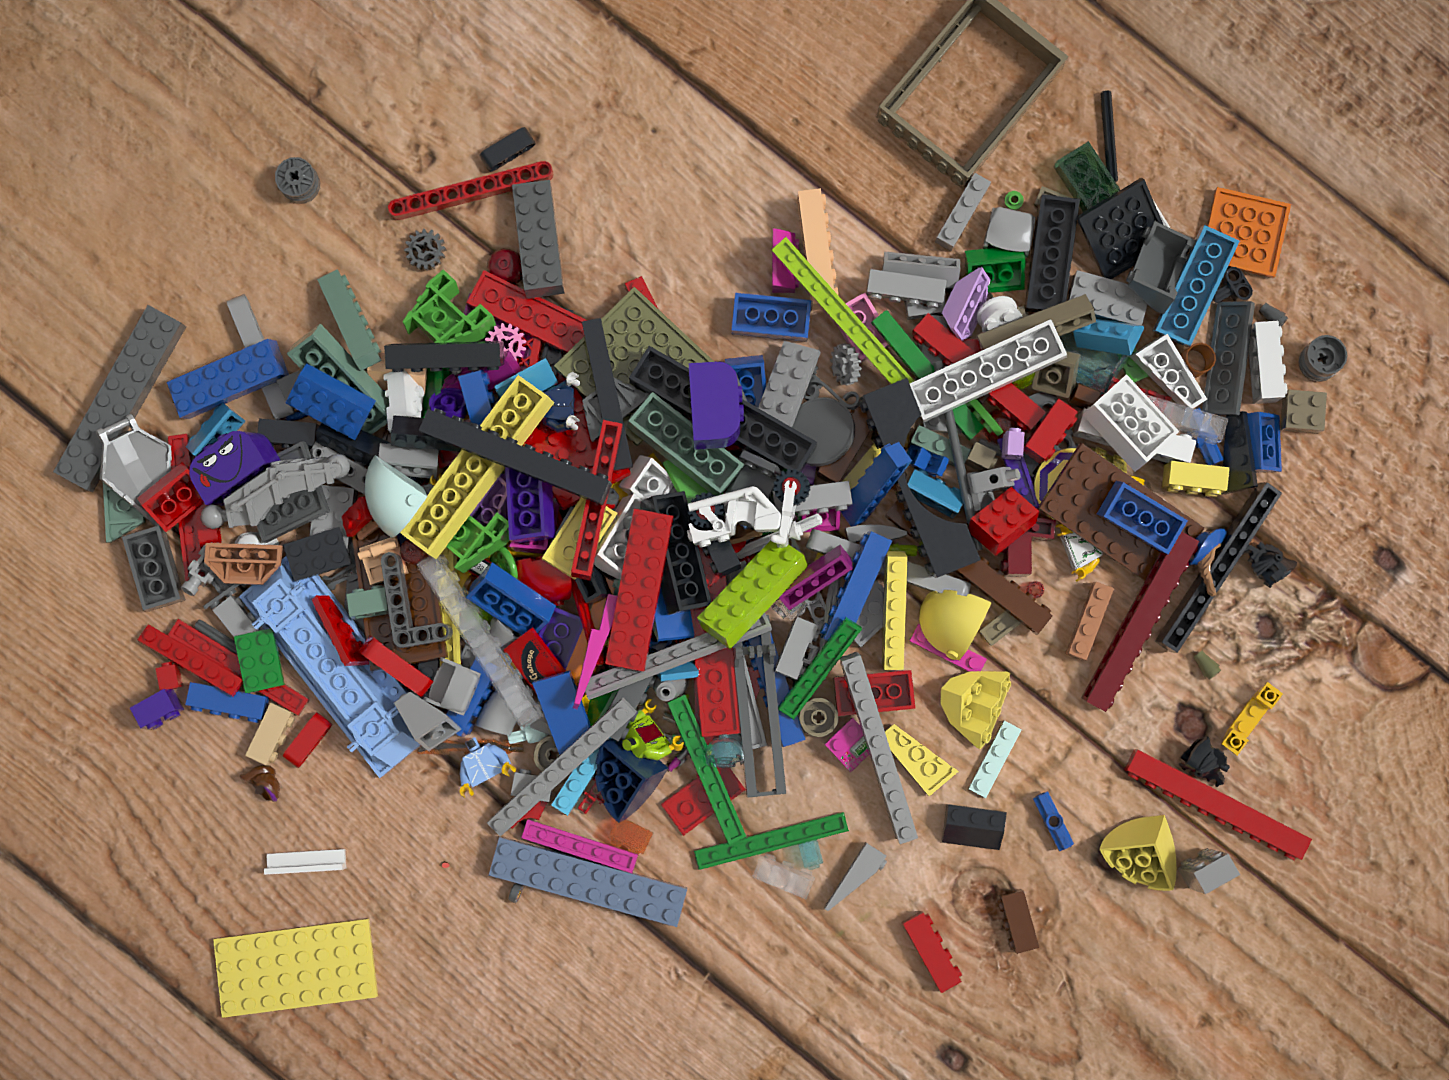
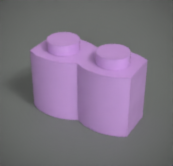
(1013, 444)

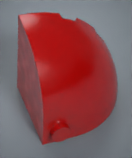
(545, 579)

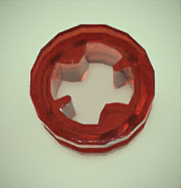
(1040, 588)

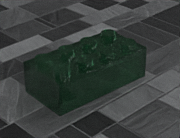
(1086, 176)

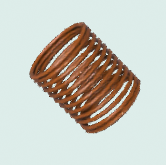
(1207, 353)

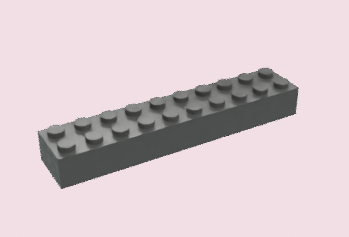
(120, 394)

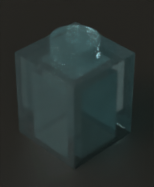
(810, 854)

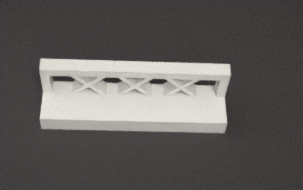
(305, 861)

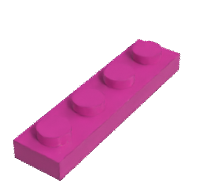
(969, 661)

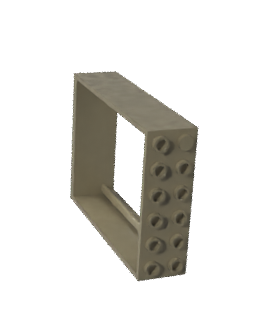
(1014, 27)

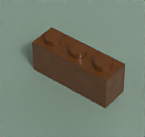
(1018, 921)

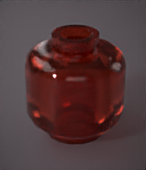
(412, 558)

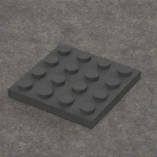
(298, 508)

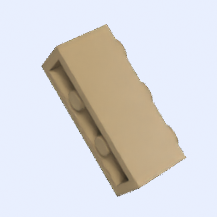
(270, 734)

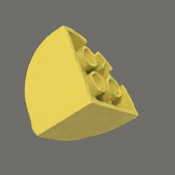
(952, 621)
(1143, 852)

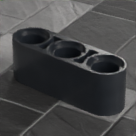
(507, 149)

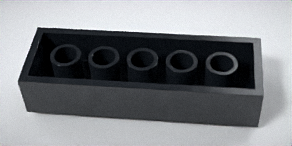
(1051, 252)
(683, 576)

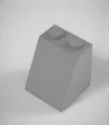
(425, 721)

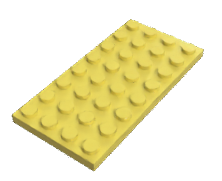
(295, 968)

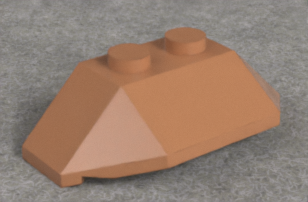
(243, 562)

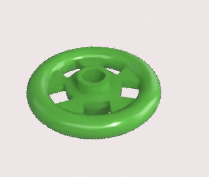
(506, 563)

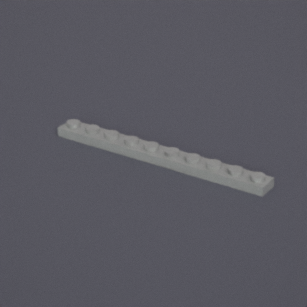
(666, 659)
(561, 766)

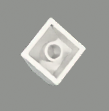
(646, 479)

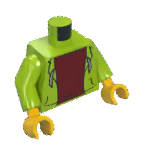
(647, 739)

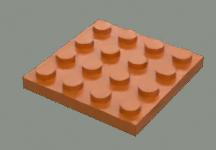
(1257, 225)

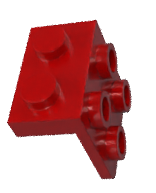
(356, 517)

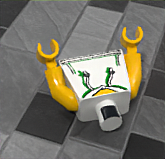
(1081, 554)

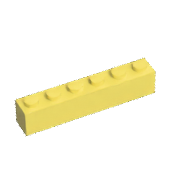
(894, 610)

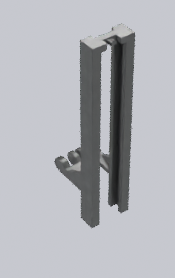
(768, 652)

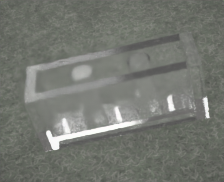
(783, 875)

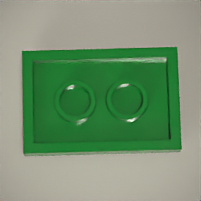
(259, 660)

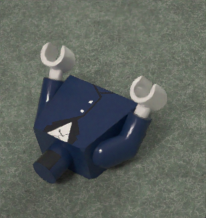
(561, 414)

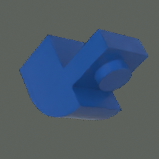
(926, 461)

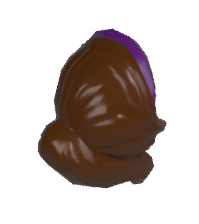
(264, 782)

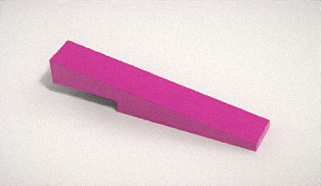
(595, 645)

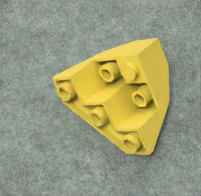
(975, 702)

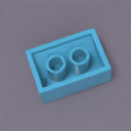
(1109, 336)
(538, 375)
(221, 422)
(935, 493)

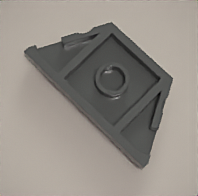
(628, 398)

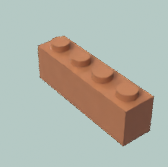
(1089, 621)

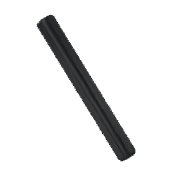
(1109, 134)

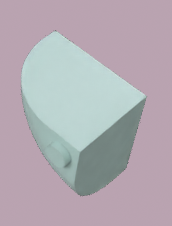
(391, 496)

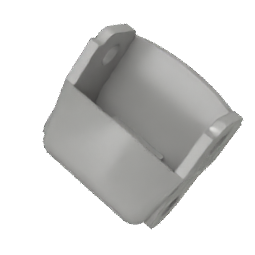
(1010, 230)
(453, 687)

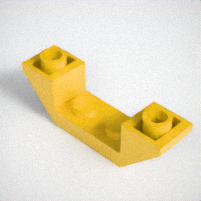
(1249, 716)

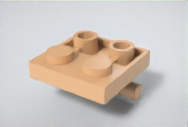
(372, 557)

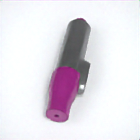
(678, 760)

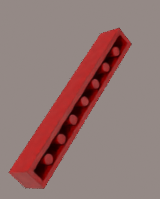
(951, 350)
(593, 512)

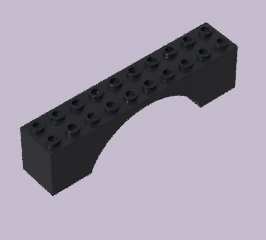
(942, 543)

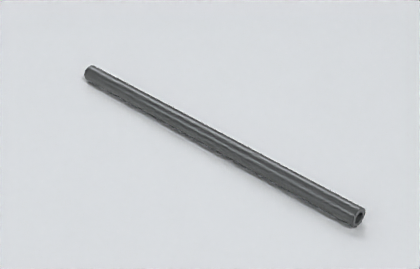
(959, 464)

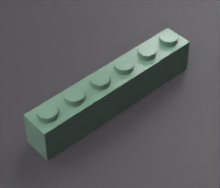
(349, 319)

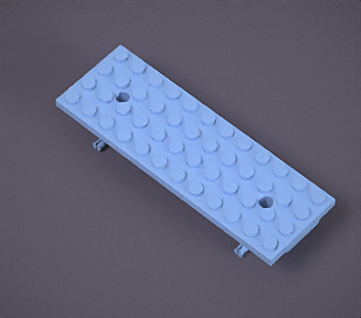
(353, 695)

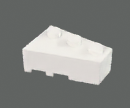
(404, 396)

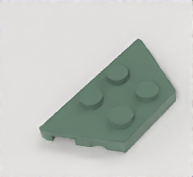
(119, 515)

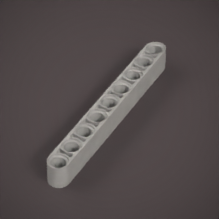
(916, 574)

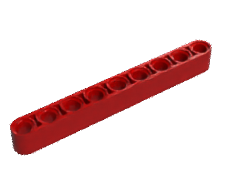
(461, 189)

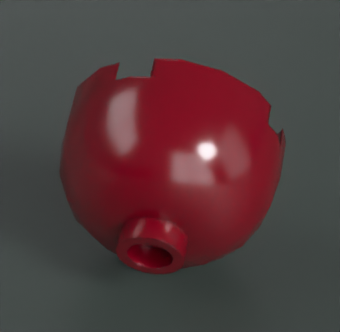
(505, 265)

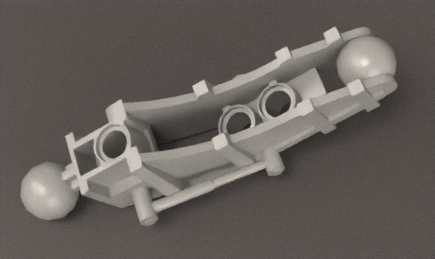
(255, 498)

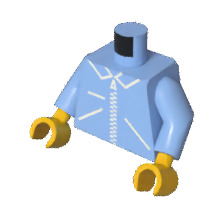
(482, 765)

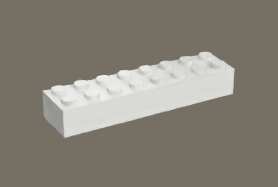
(988, 370)

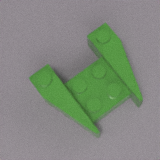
(442, 319)
(476, 542)

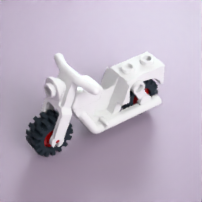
(750, 506)

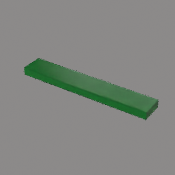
(819, 668)

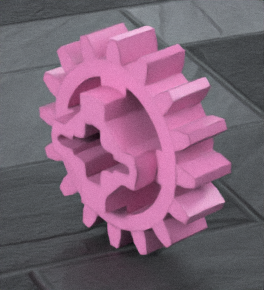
(514, 339)

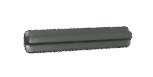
(216, 635)

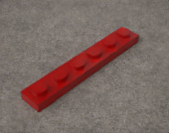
(190, 660)

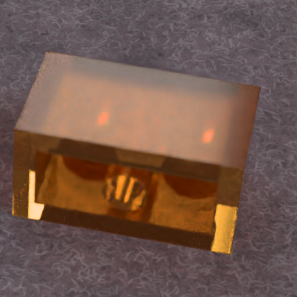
(631, 836)

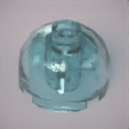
(724, 752)

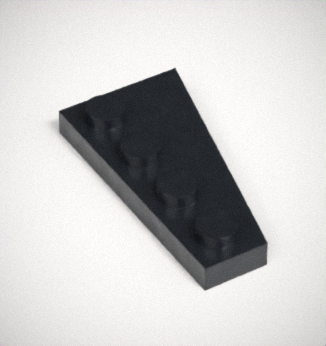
(1239, 454)

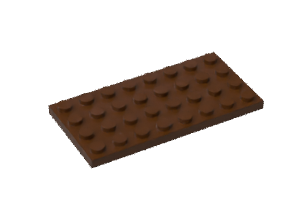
(1078, 497)
(423, 606)

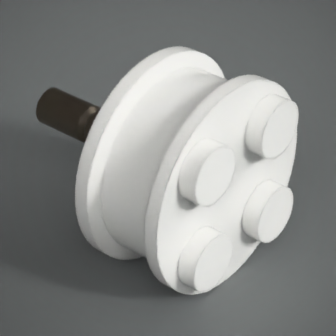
(997, 312)

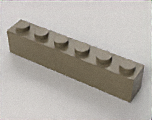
(1065, 318)

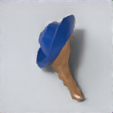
(1205, 554)

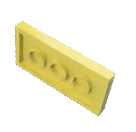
(563, 547)

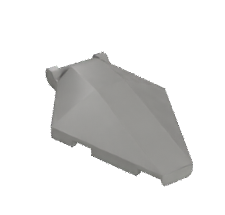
(133, 462)

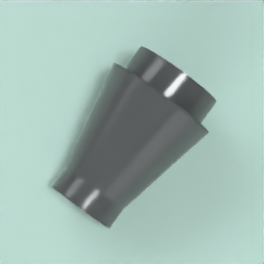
(1273, 314)

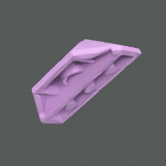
(965, 302)

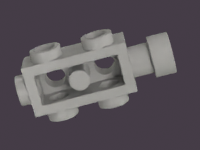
(191, 586)

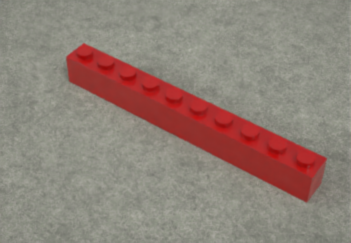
(1217, 804)

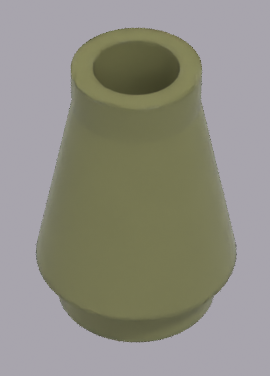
(1207, 665)

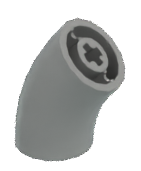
(496, 715)

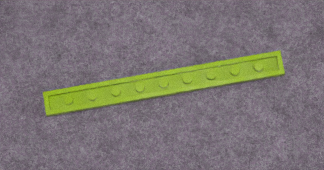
(840, 312)

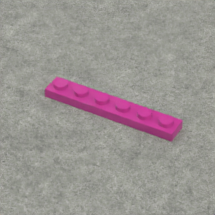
(580, 846)

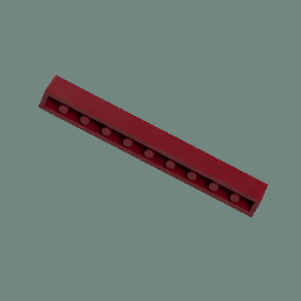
(1139, 622)

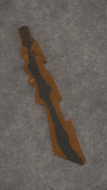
(445, 747)

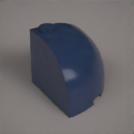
(625, 778)

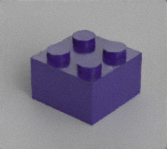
(156, 709)

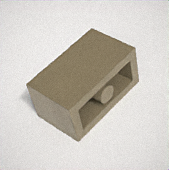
(981, 457)

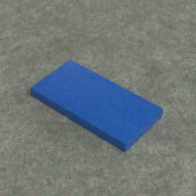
(557, 701)

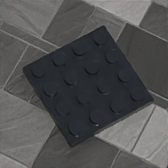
(1117, 227)

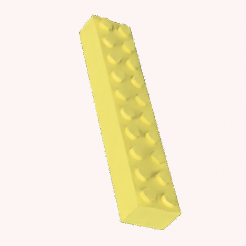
(472, 476)

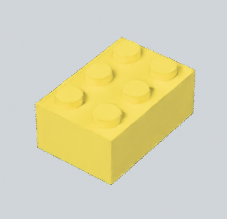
(1195, 478)

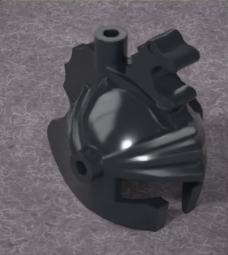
(1269, 563)
(1205, 761)

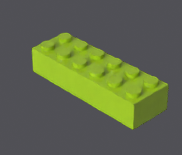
(752, 593)

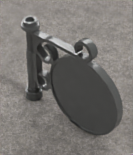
(827, 423)

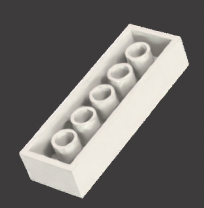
(1177, 449)

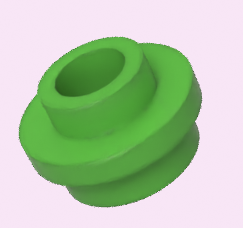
(1009, 204)

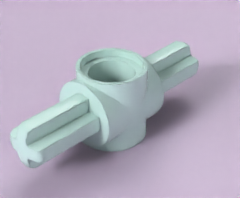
(528, 734)

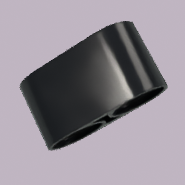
(1231, 287)

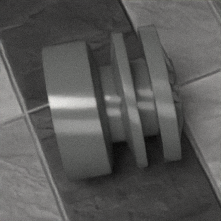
(299, 190)
(1323, 348)

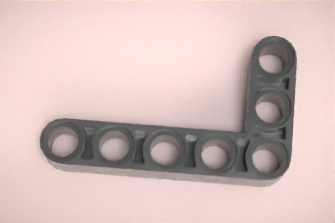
(404, 608)

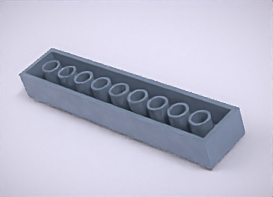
(588, 881)

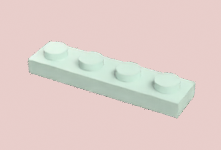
(994, 759)

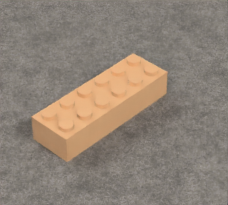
(815, 237)

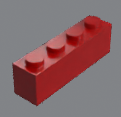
(931, 951)

